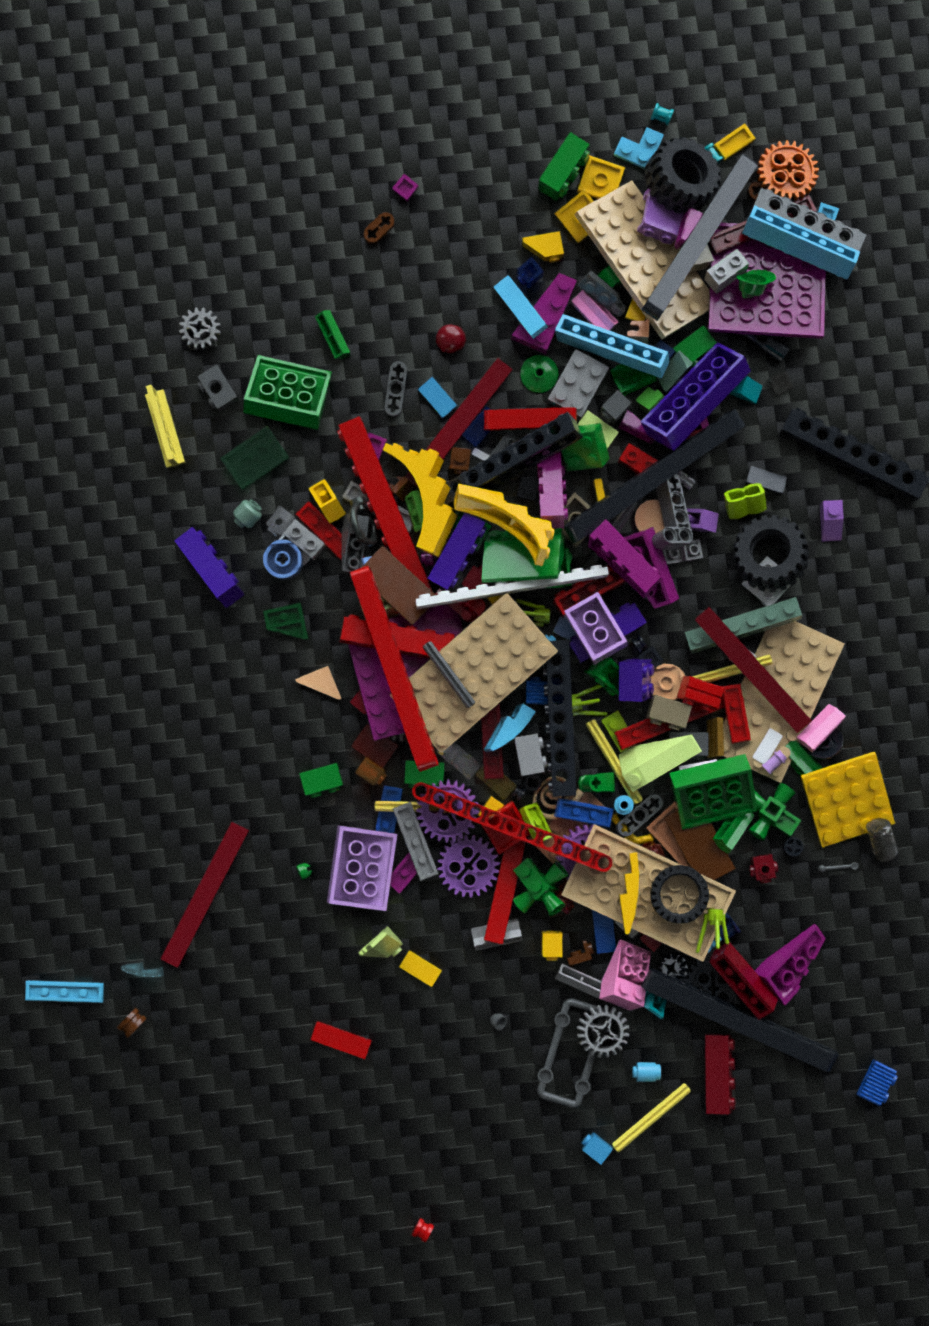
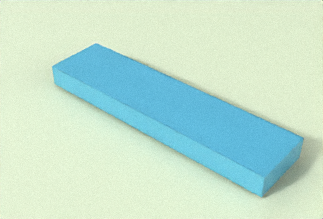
(520, 306)
(64, 991)

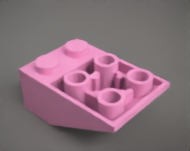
(625, 976)

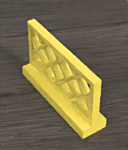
(164, 427)

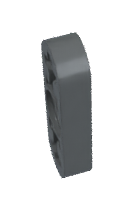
(392, 374)
(653, 810)

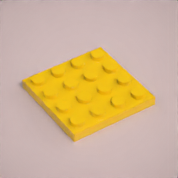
(846, 798)

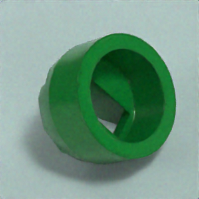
(301, 868)

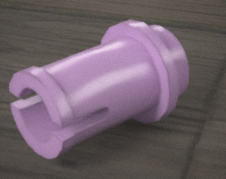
(775, 761)

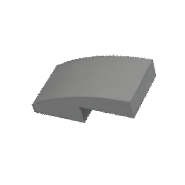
(687, 553)

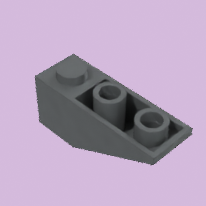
(351, 547)

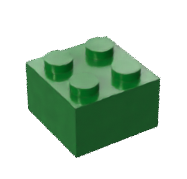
(587, 452)

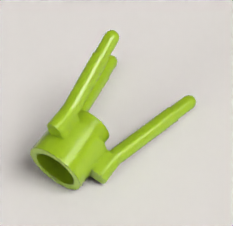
(540, 613)
(577, 703)
(716, 918)

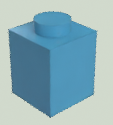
(596, 1147)

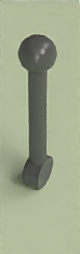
(853, 865)

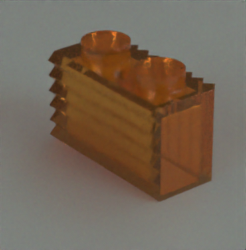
(371, 772)

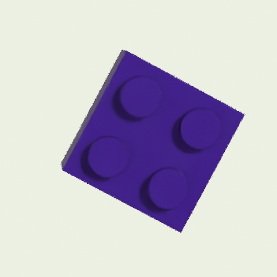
(635, 680)

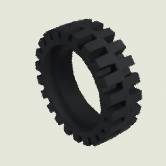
(702, 889)

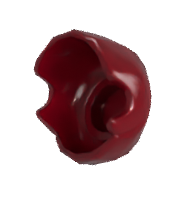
(450, 338)

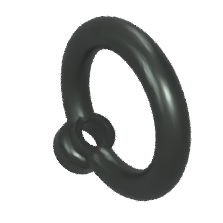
(357, 506)

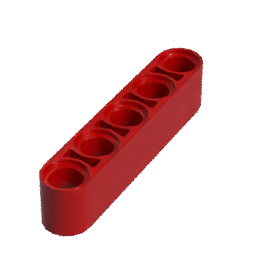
(523, 418)

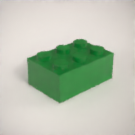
(564, 167)

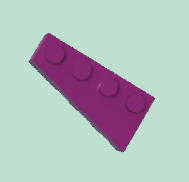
(550, 308)
(665, 591)

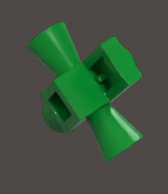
(773, 813)
(539, 886)

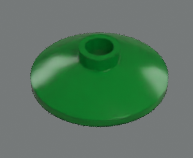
(537, 383)

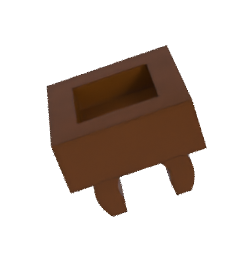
(402, 488)

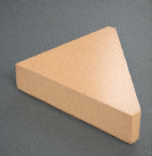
(321, 681)

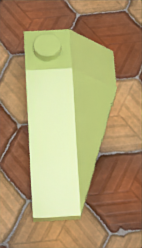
(650, 760)
(383, 945)

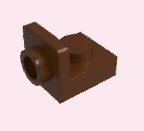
(459, 460)
(578, 956)

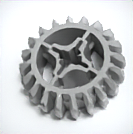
(606, 1023)

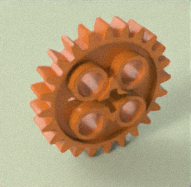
(788, 170)

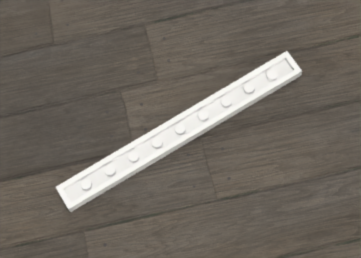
(501, 588)

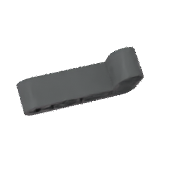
(675, 516)

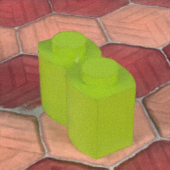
(745, 501)

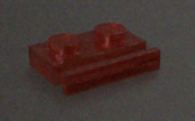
(376, 751)

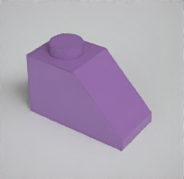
(703, 520)
(831, 520)

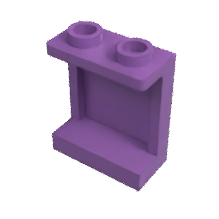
(658, 221)

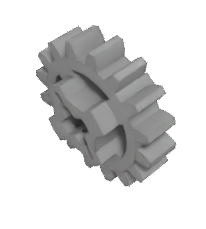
(201, 320)

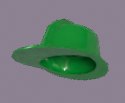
(754, 282)

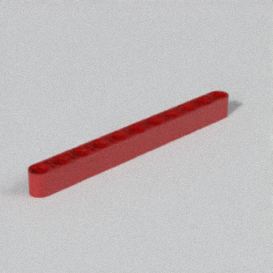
(394, 668)
(504, 820)

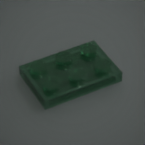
(254, 457)

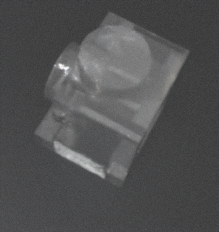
(286, 517)

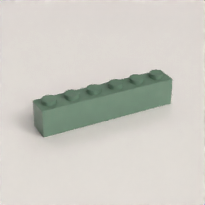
(749, 623)

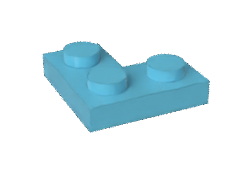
(639, 153)

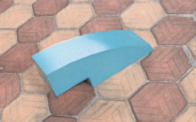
(509, 727)

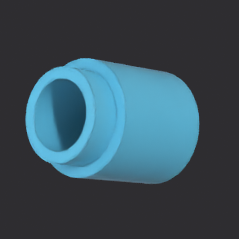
(617, 802)
(646, 1072)

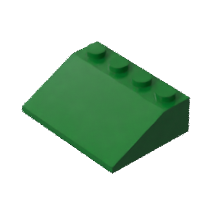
(287, 392)
(510, 560)
(714, 791)

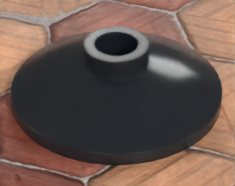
(834, 746)

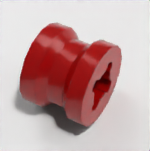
(422, 1230)

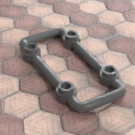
(545, 1074)

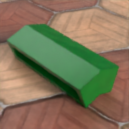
(335, 333)
(801, 760)
(731, 831)

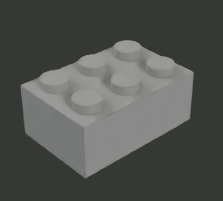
(578, 383)

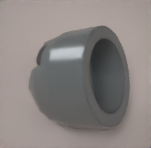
(498, 1021)

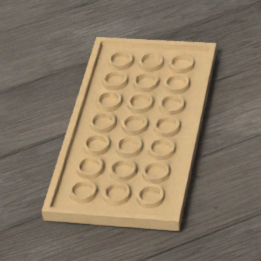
(641, 259)
(490, 662)
(802, 668)
(678, 894)

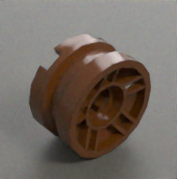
(131, 1023)

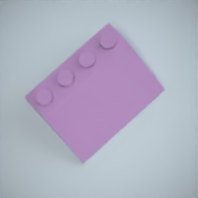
(361, 868)

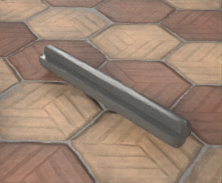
(448, 674)

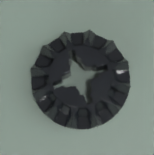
(680, 966)

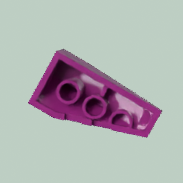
(790, 963)

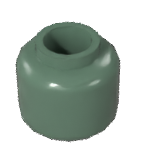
(247, 513)

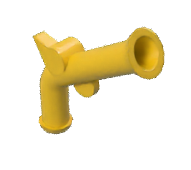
(637, 840)

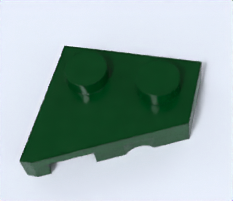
(287, 621)

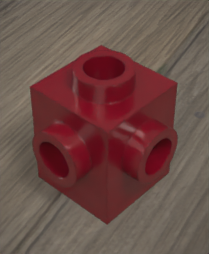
(756, 868)

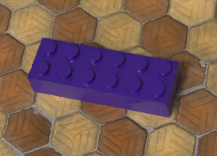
(695, 396)

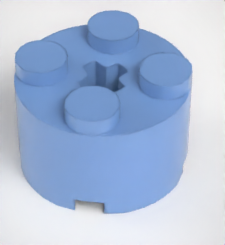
(275, 552)

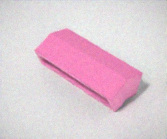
(593, 311)
(821, 727)

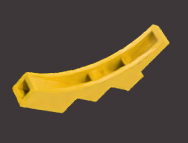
(437, 516)
(514, 518)

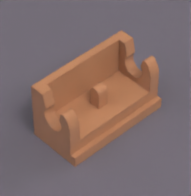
(642, 334)

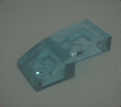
(138, 970)

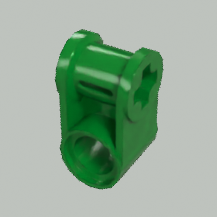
(597, 782)

